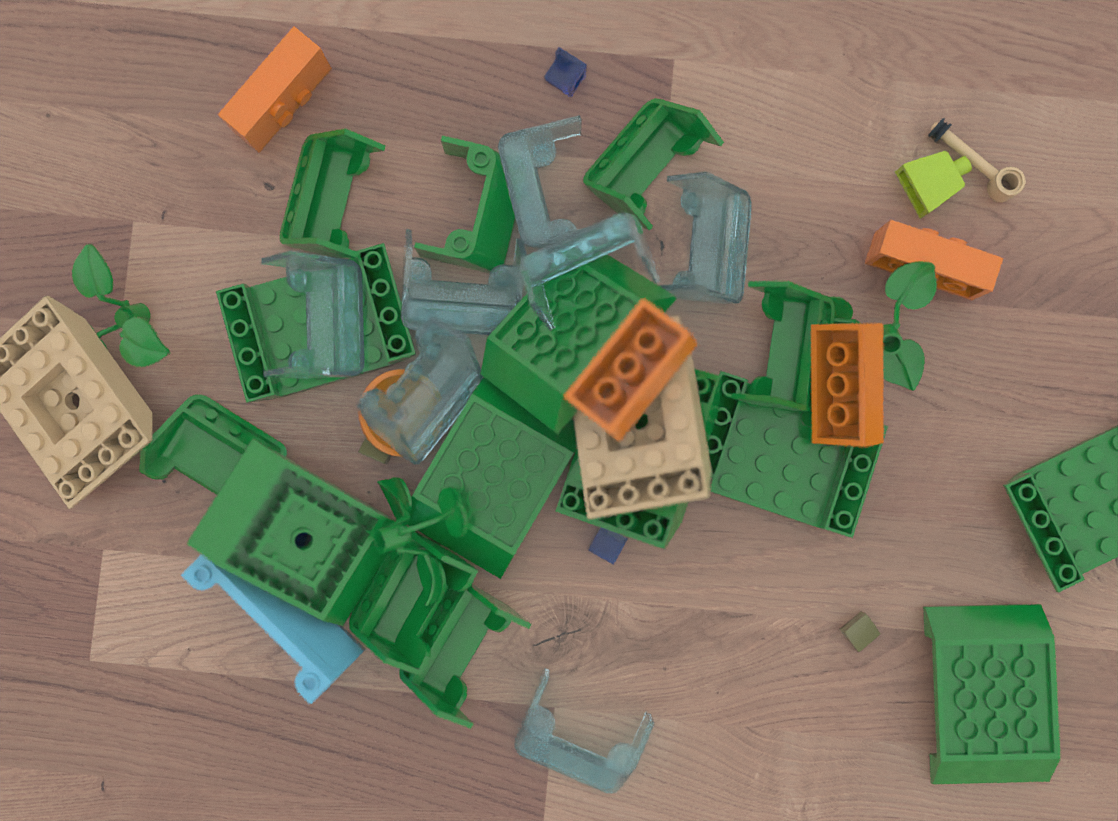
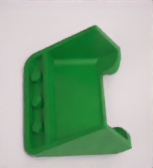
(201, 443)

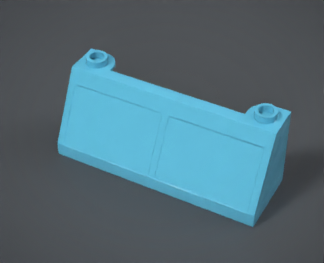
(316, 645)

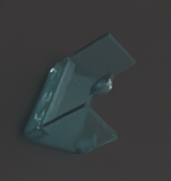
(520, 157)
(717, 240)
(578, 250)
(461, 305)
(332, 315)
(538, 744)

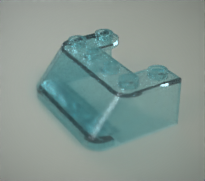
(428, 393)

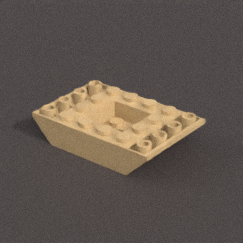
(41, 368)
(650, 465)

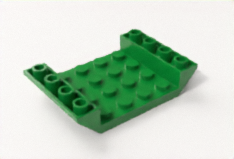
(587, 309)
(270, 324)
(770, 463)
(504, 473)
(1071, 508)
(993, 694)

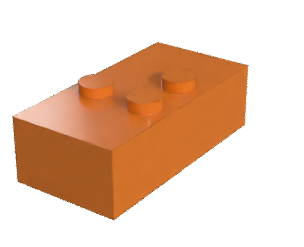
(276, 90)
(957, 266)
(631, 369)
(847, 384)

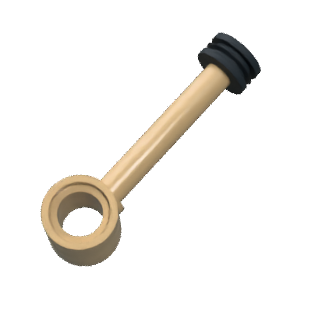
(994, 187)

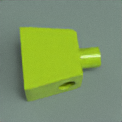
(932, 180)

